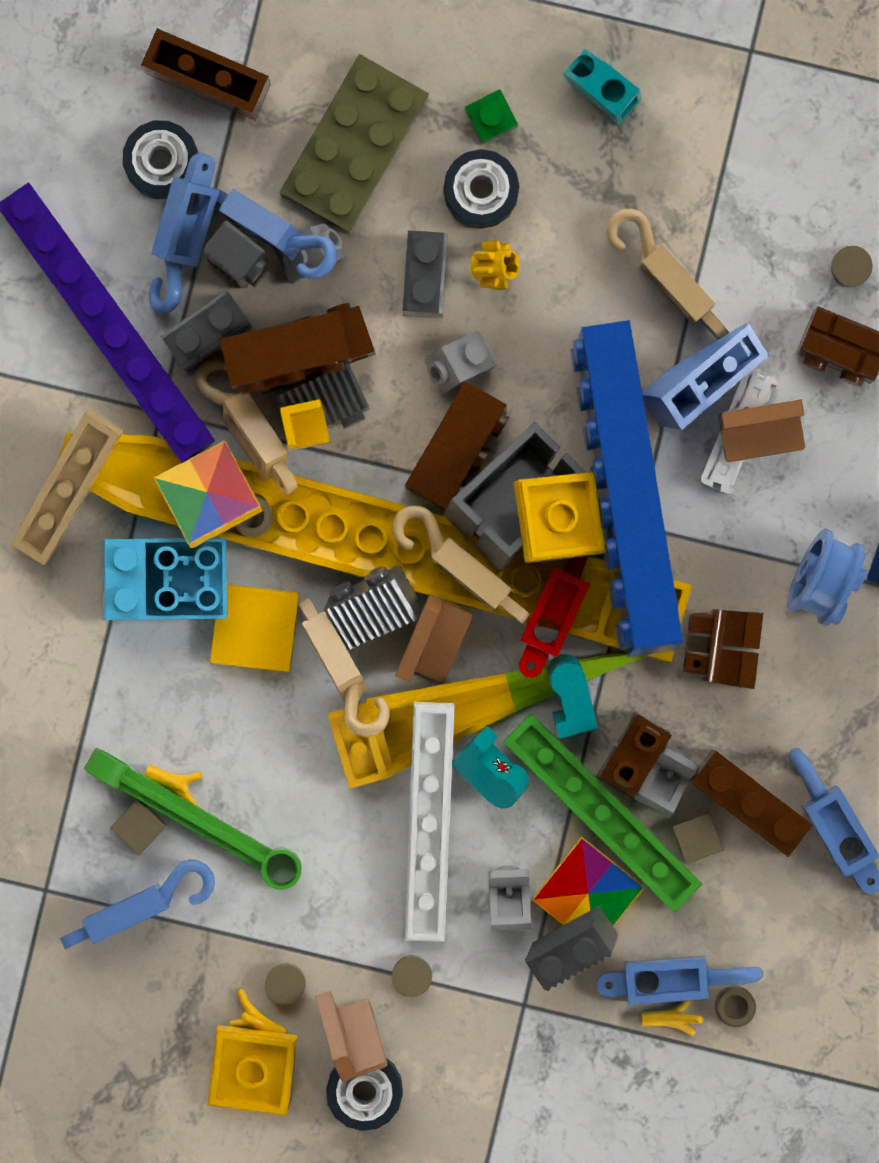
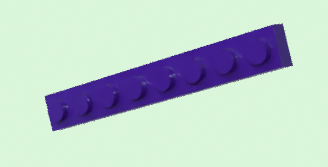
(105, 323)

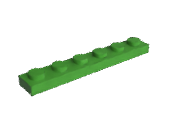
(602, 812)

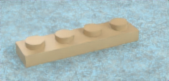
(66, 487)

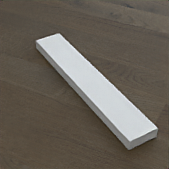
(429, 821)

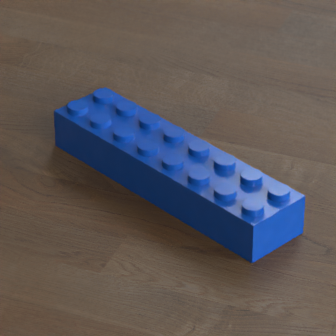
(628, 489)

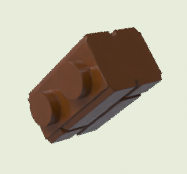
(840, 345)

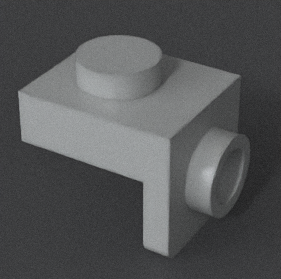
(310, 257)
(459, 362)
(667, 781)
(509, 899)

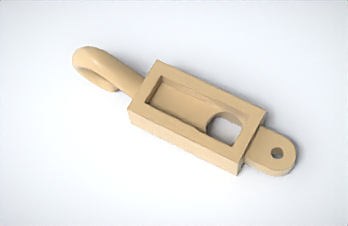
(667, 273)
(249, 429)
(459, 564)
(341, 670)

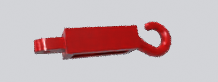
(559, 602)

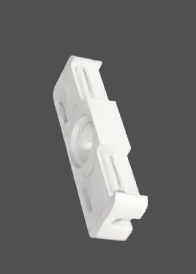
(750, 392)

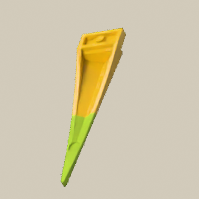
(476, 705)

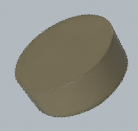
(851, 266)
(258, 524)
(411, 976)
(285, 984)
(735, 1006)

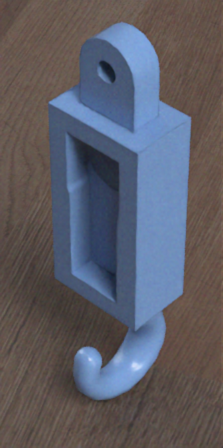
(276, 232)
(182, 234)
(834, 822)
(140, 905)
(678, 979)

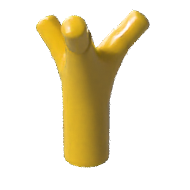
(174, 782)
(253, 1018)
(672, 1018)

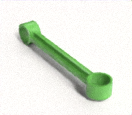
(123, 777)

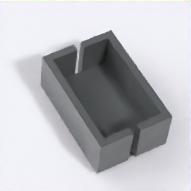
(489, 502)

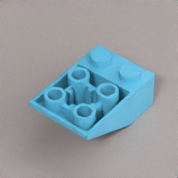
(164, 579)

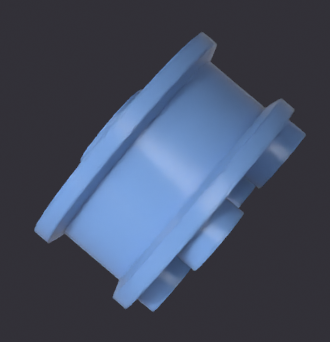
(827, 578)

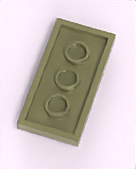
(354, 143)

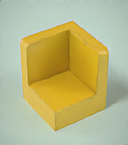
(305, 425)

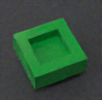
(491, 116)

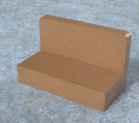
(762, 431)
(435, 640)
(351, 1037)

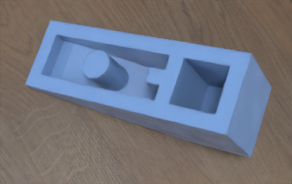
(703, 378)

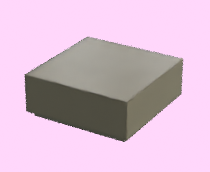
(138, 826)
(697, 838)

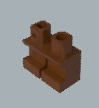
(727, 629)
(634, 755)

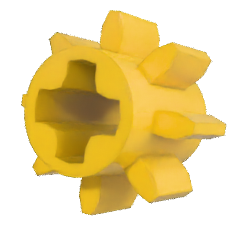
(495, 265)

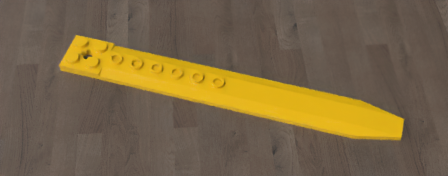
(356, 536)

